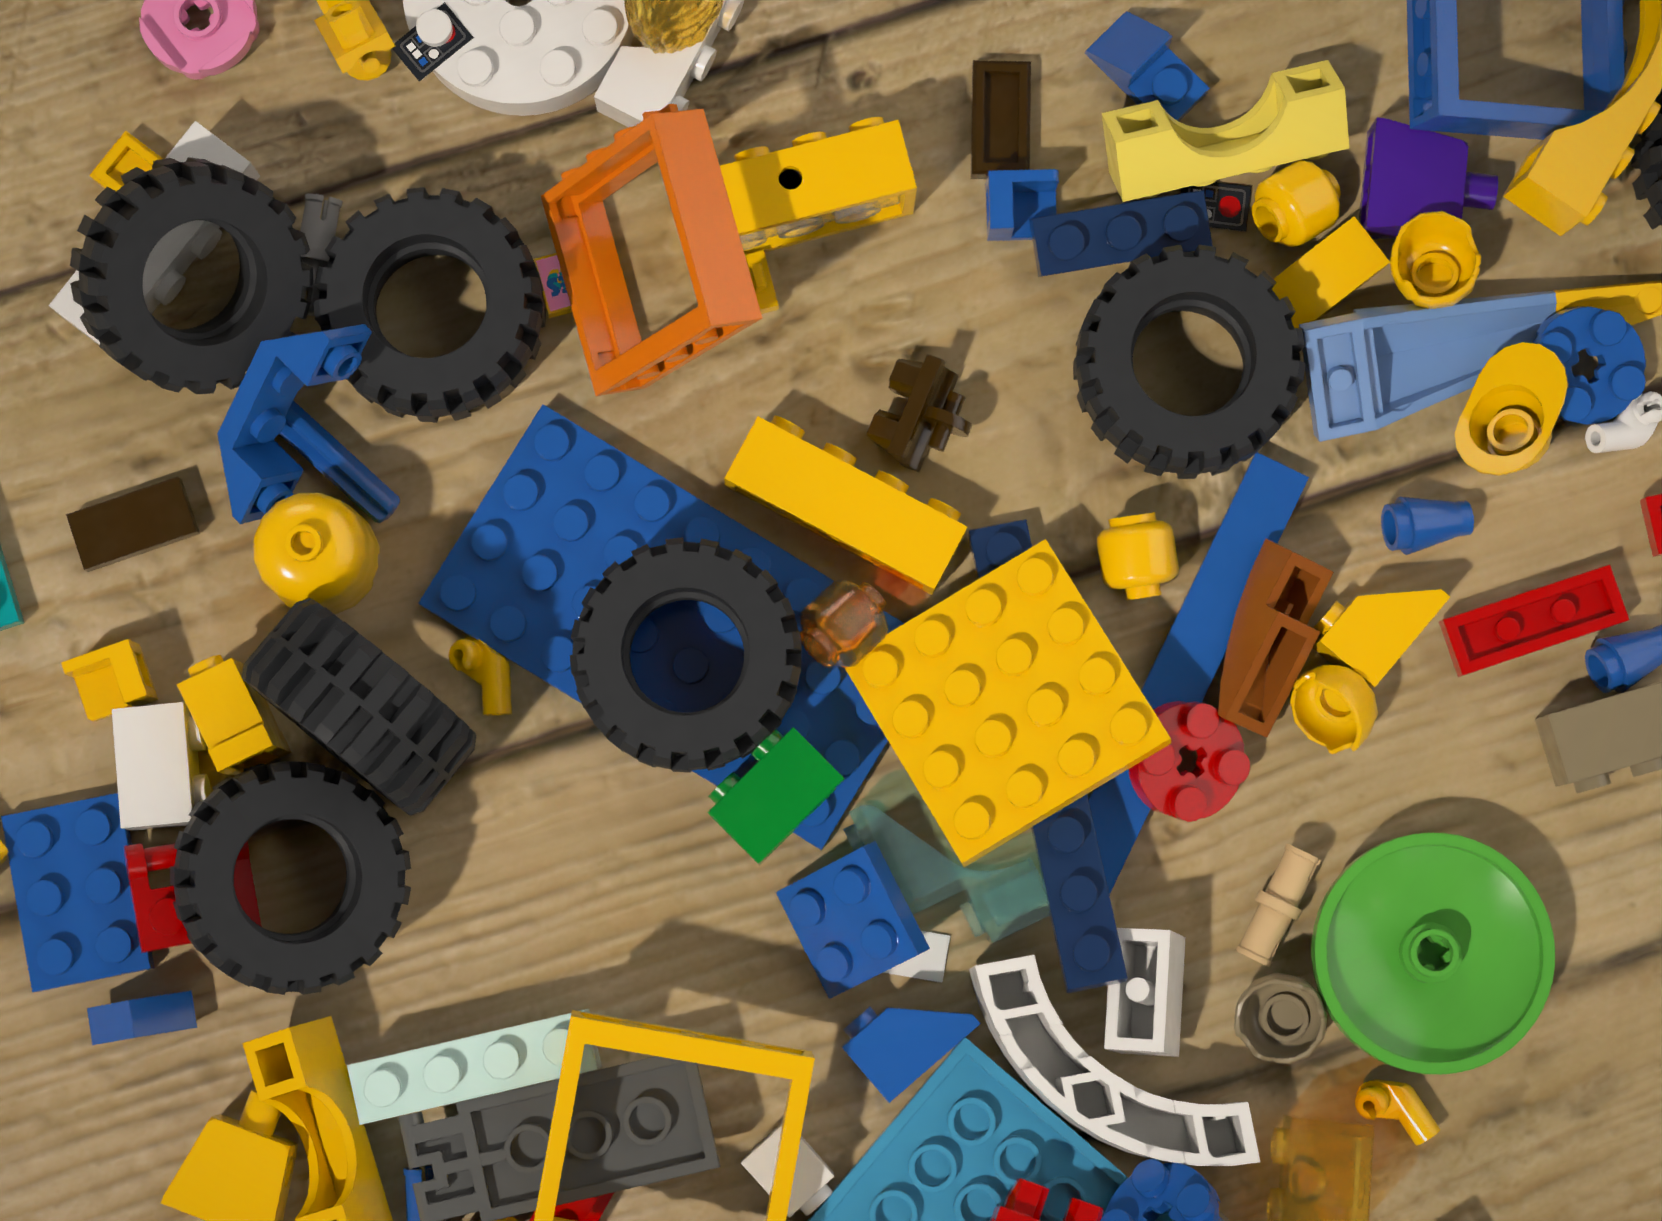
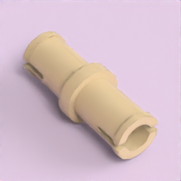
(1278, 905)

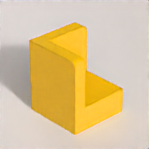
(111, 679)

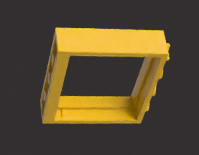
(684, 1046)

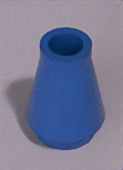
(1422, 523)
(1624, 659)

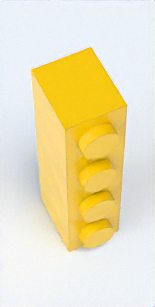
(845, 504)

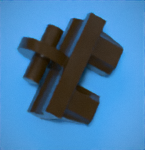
(928, 415)

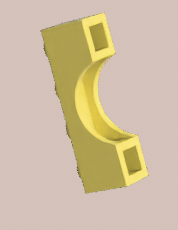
(1292, 121)

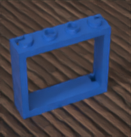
(1435, 75)

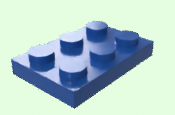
(74, 893)

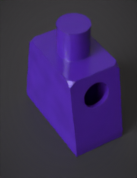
(1417, 174)

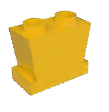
(231, 716)

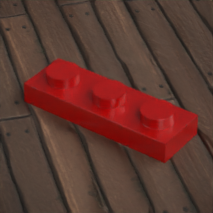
(1533, 620)

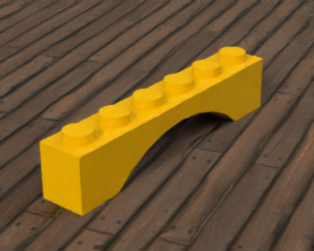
(1570, 167)

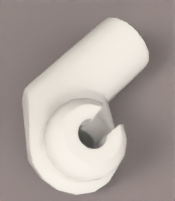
(1629, 428)

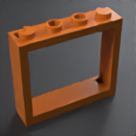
(708, 237)

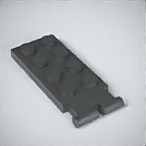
(625, 1132)

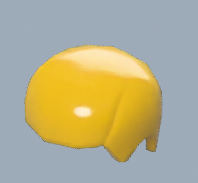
(1435, 260)
(1334, 707)

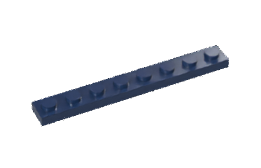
(1067, 839)

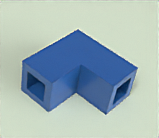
(142, 1017)

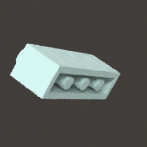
(463, 1069)

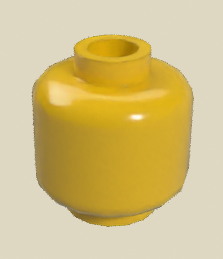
(1296, 204)
(1137, 555)

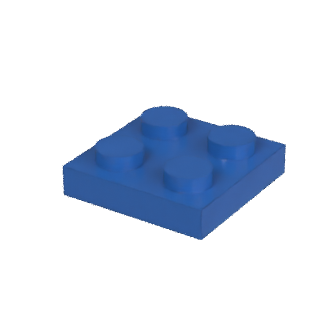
(852, 920)

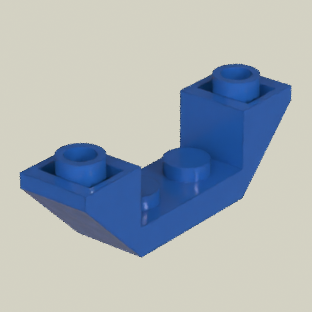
(253, 462)

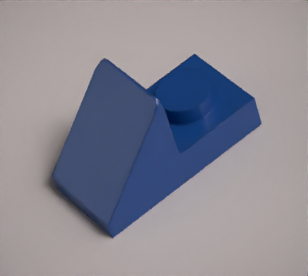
(1144, 67)

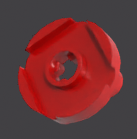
(1218, 769)

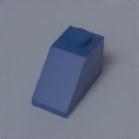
(903, 1044)

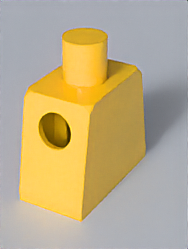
(236, 1168)

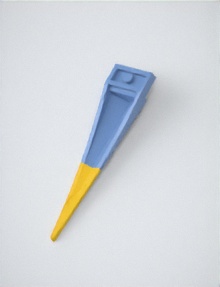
(1406, 357)

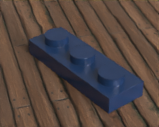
(1119, 232)

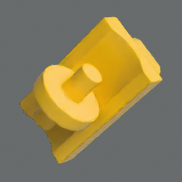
(355, 37)

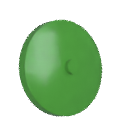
(1433, 953)

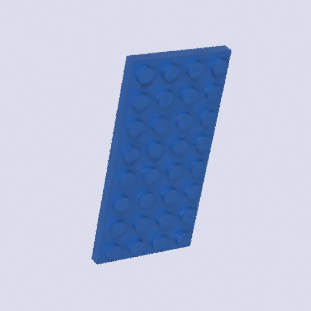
(570, 512)

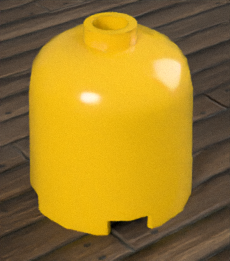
(316, 551)

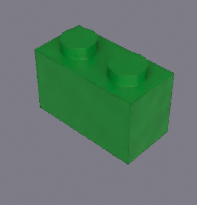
(773, 794)

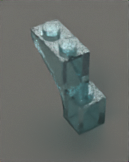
(998, 899)

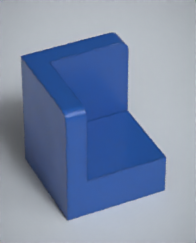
(1016, 198)

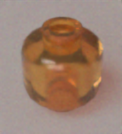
(843, 623)

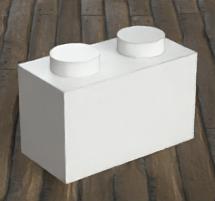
(157, 765)
(1147, 1008)

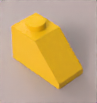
(1375, 630)

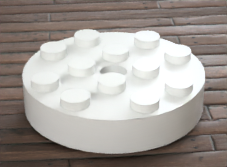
(524, 55)

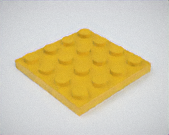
(1007, 703)

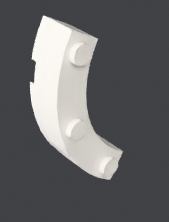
(1090, 1094)

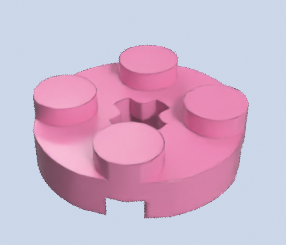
(199, 51)

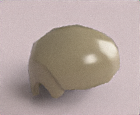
(1280, 1018)

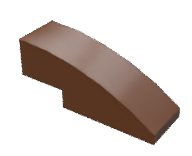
(1270, 636)

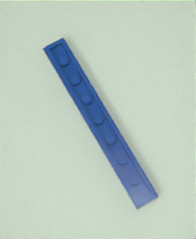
(1200, 634)

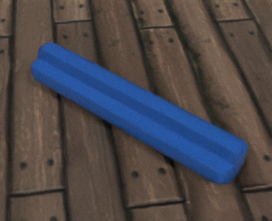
(338, 465)

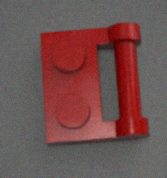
(154, 908)

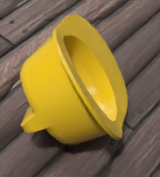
(1512, 410)

